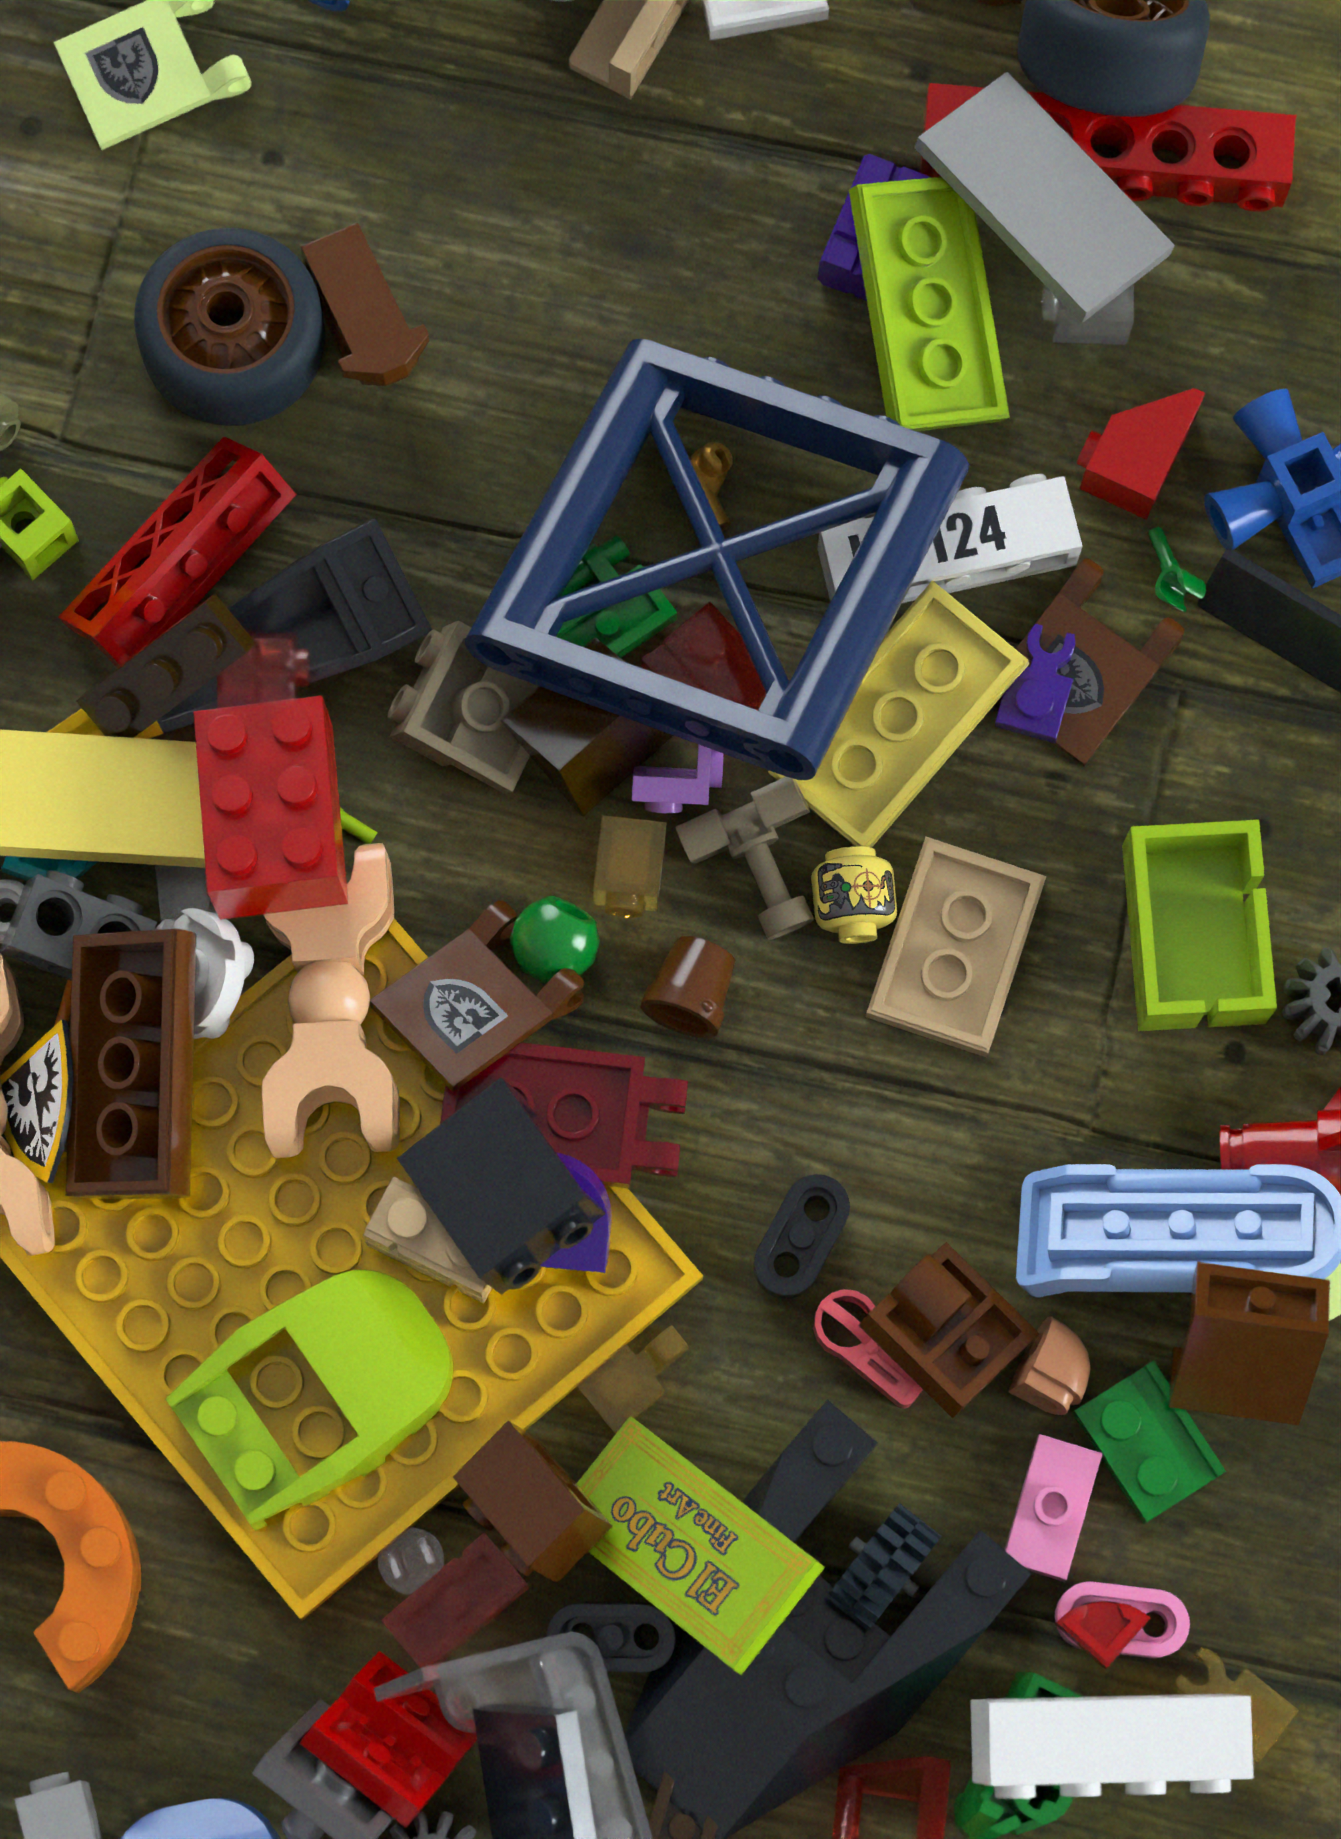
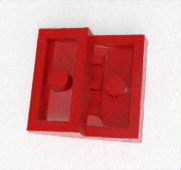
(391, 1747)

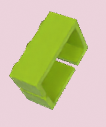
(1191, 932)

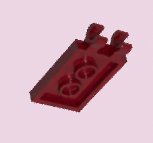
(588, 1106)

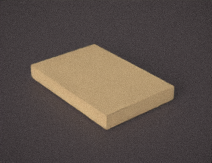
(956, 947)

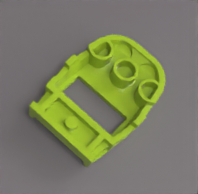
(373, 1355)

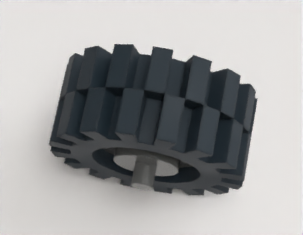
(883, 1566)

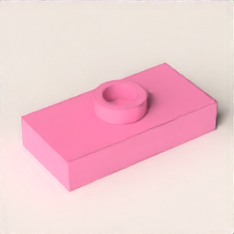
(1052, 1506)

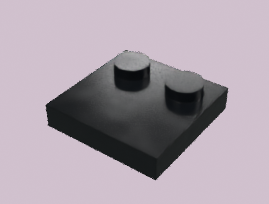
(533, 1772)

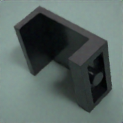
(500, 1188)

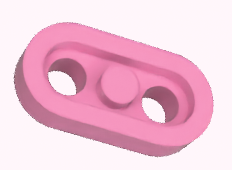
(1144, 1599)

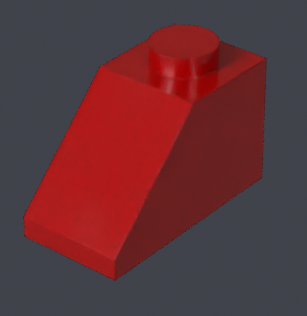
(1138, 451)

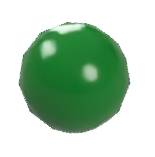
(554, 937)

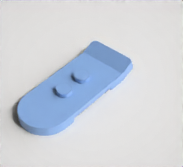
(1151, 1226)

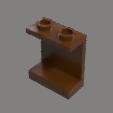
(1250, 1343)

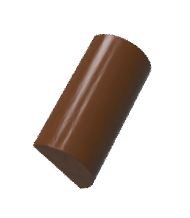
(132, 1065)

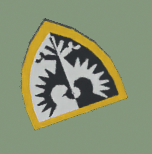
(40, 1102)

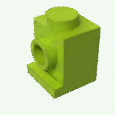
(45, 537)

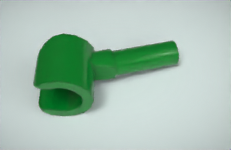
(1173, 580)

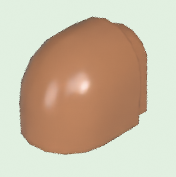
(1053, 1369)

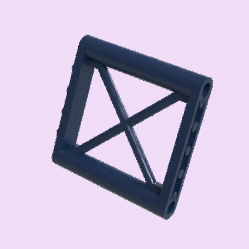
(796, 717)

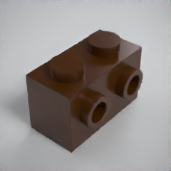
(531, 1503)

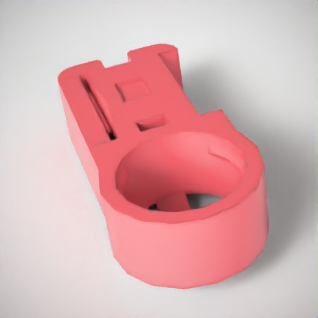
(867, 1358)

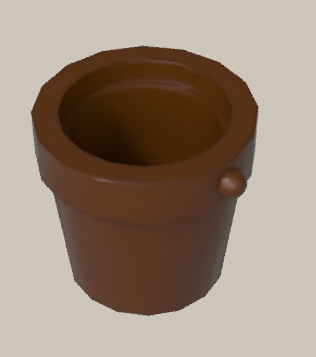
(690, 988)

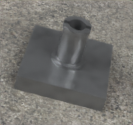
(318, 1794)

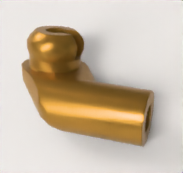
(711, 468)

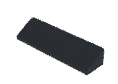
(1276, 616)

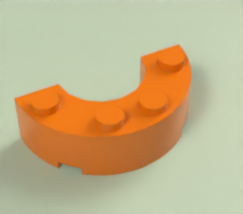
(97, 1552)

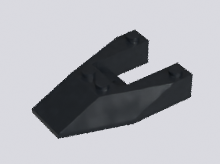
(822, 1680)

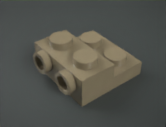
(458, 711)

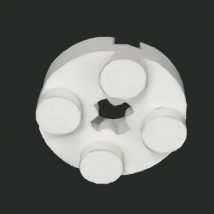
(220, 968)

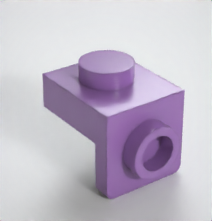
(669, 788)

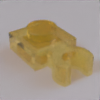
(1268, 1709)

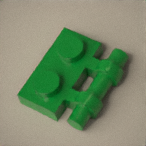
(623, 624)

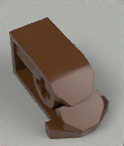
(362, 310)

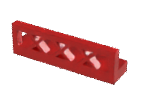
(183, 556)

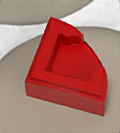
(1102, 1628)

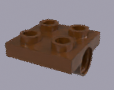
(948, 1329)

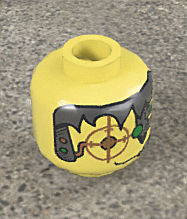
(854, 894)

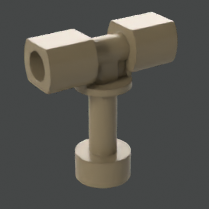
(748, 833)

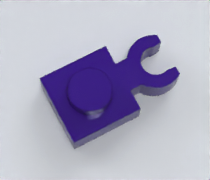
(1038, 696)

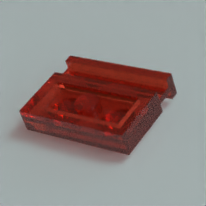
(710, 657)

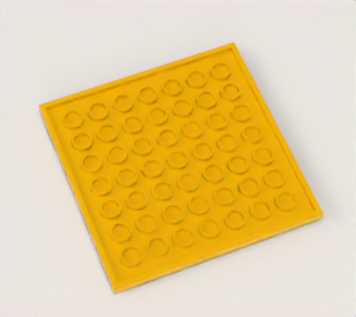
(169, 1280)

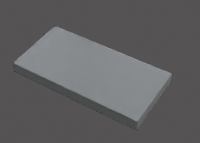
(1044, 197)

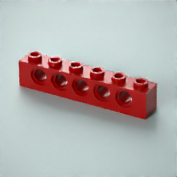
(1195, 133)

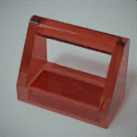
(910, 1779)

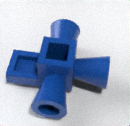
(1295, 488)

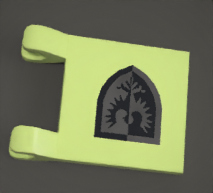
(141, 70)

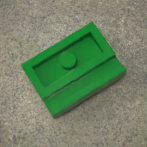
(1147, 1444)

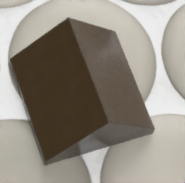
(579, 744)

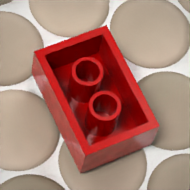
(270, 807)

